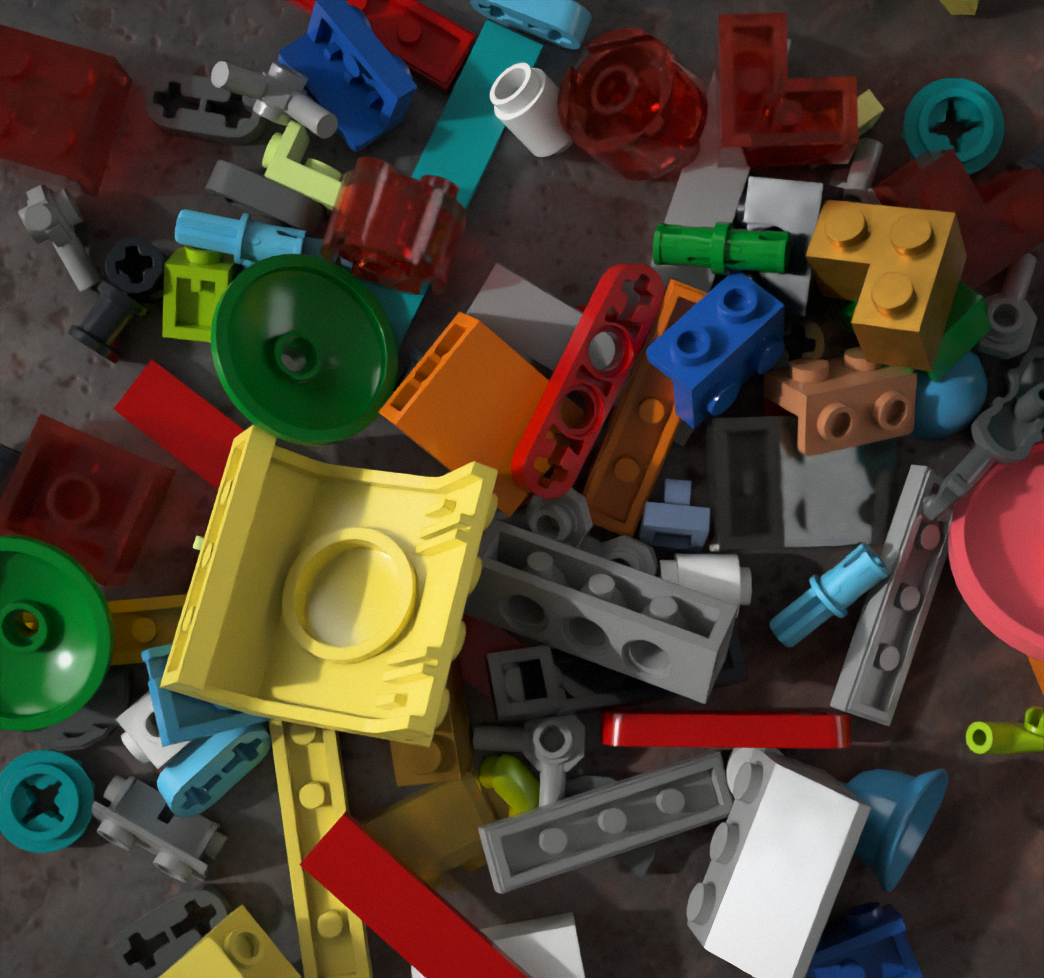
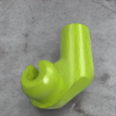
(1008, 737)
(510, 781)

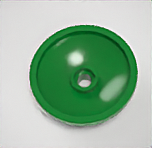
(329, 330)
(65, 661)

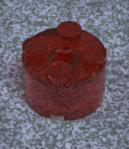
(634, 105)
(395, 227)

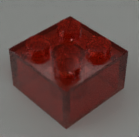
(58, 110)
(84, 498)

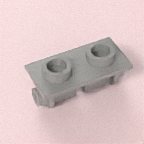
(135, 820)

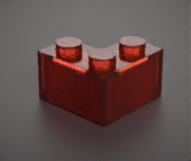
(771, 117)
(995, 221)

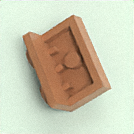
(844, 400)

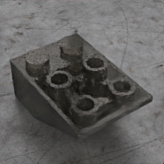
(779, 498)

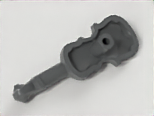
(1000, 434)

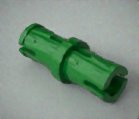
(722, 248)

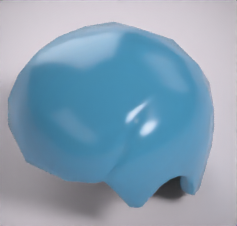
(951, 402)

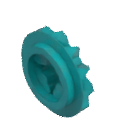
(969, 106)
(48, 830)

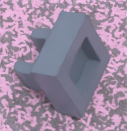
(673, 522)

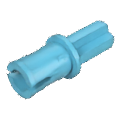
(242, 237)
(829, 595)

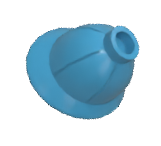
(897, 819)

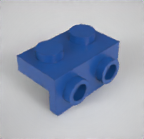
(351, 73)
(720, 346)
(865, 946)

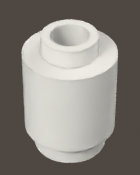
(528, 107)
(711, 575)

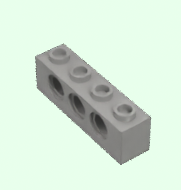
(601, 611)

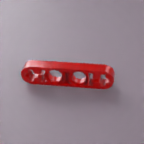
(596, 385)
(725, 728)

